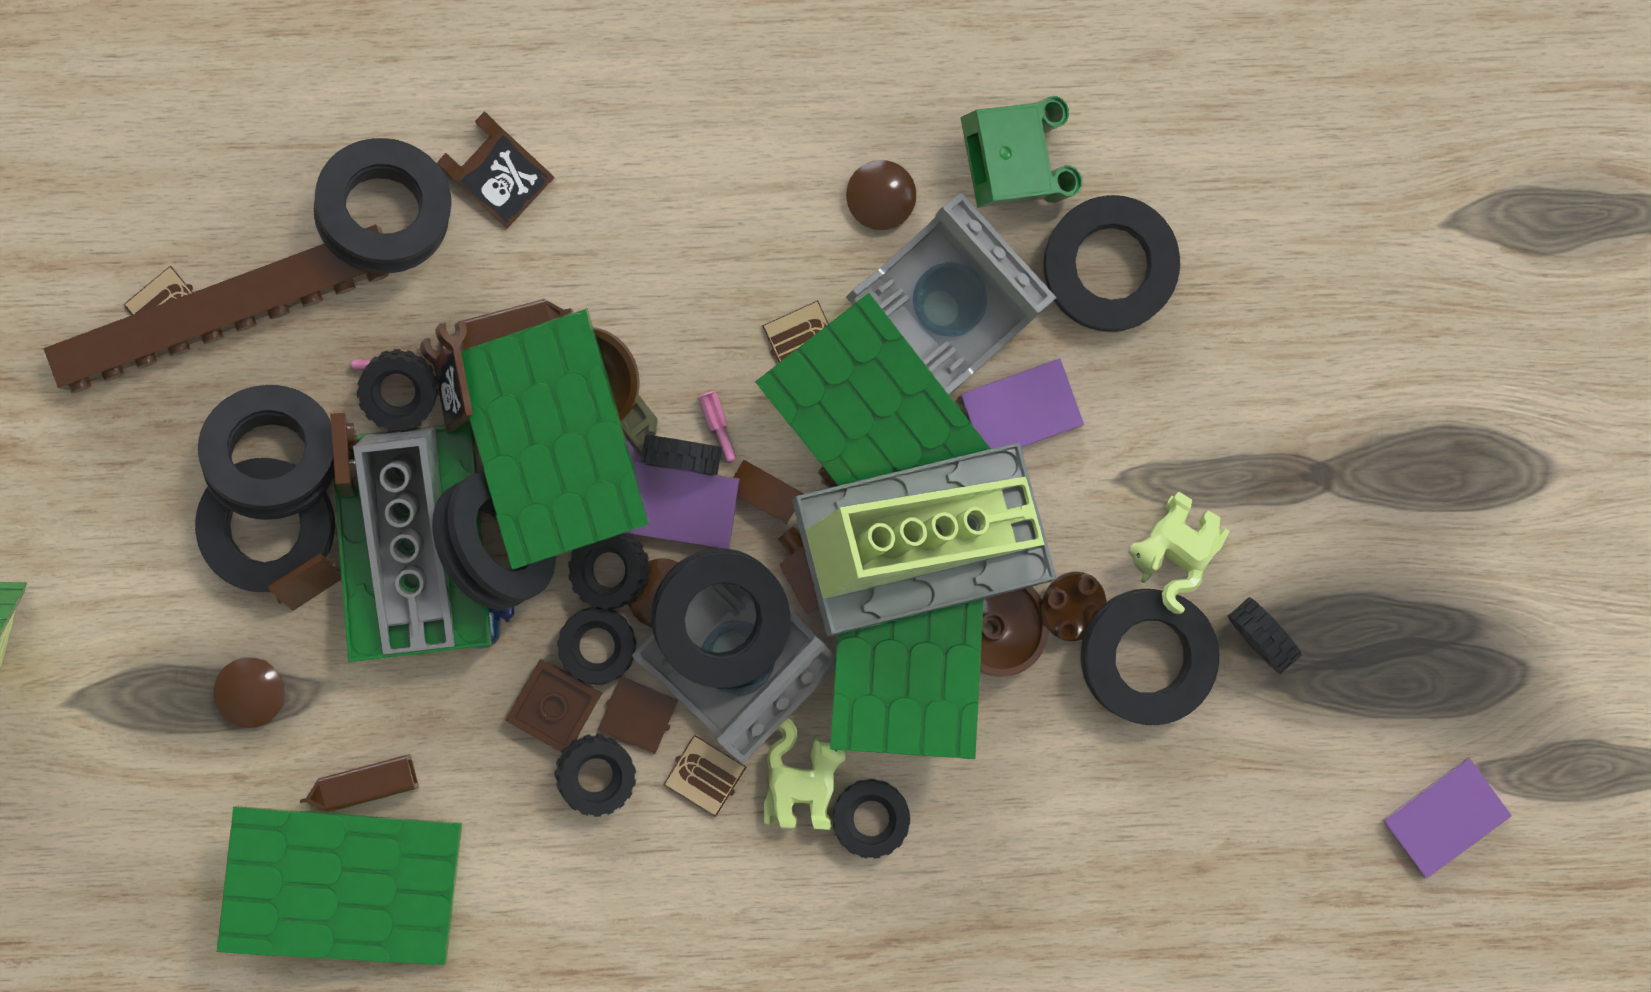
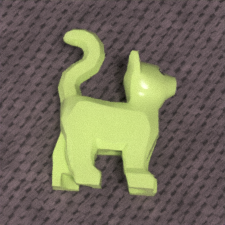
(1182, 545)
(800, 785)

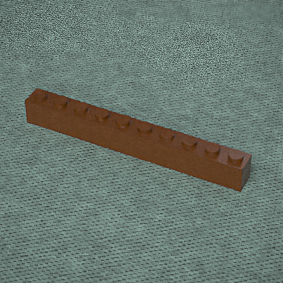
(202, 316)

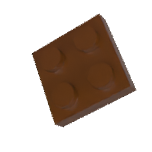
(343, 440)
(553, 706)

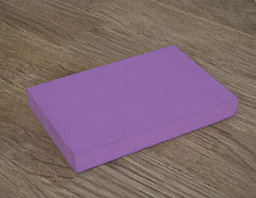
(1024, 406)
(687, 505)
(1447, 818)

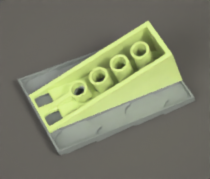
(923, 539)

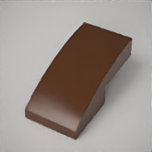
(766, 491)

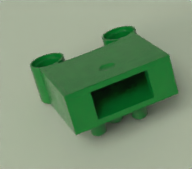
(1011, 154)

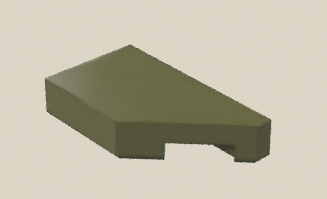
(638, 423)

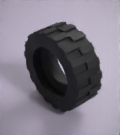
(392, 416)
(681, 454)
(631, 586)
(1265, 635)
(570, 651)
(614, 794)
(865, 845)

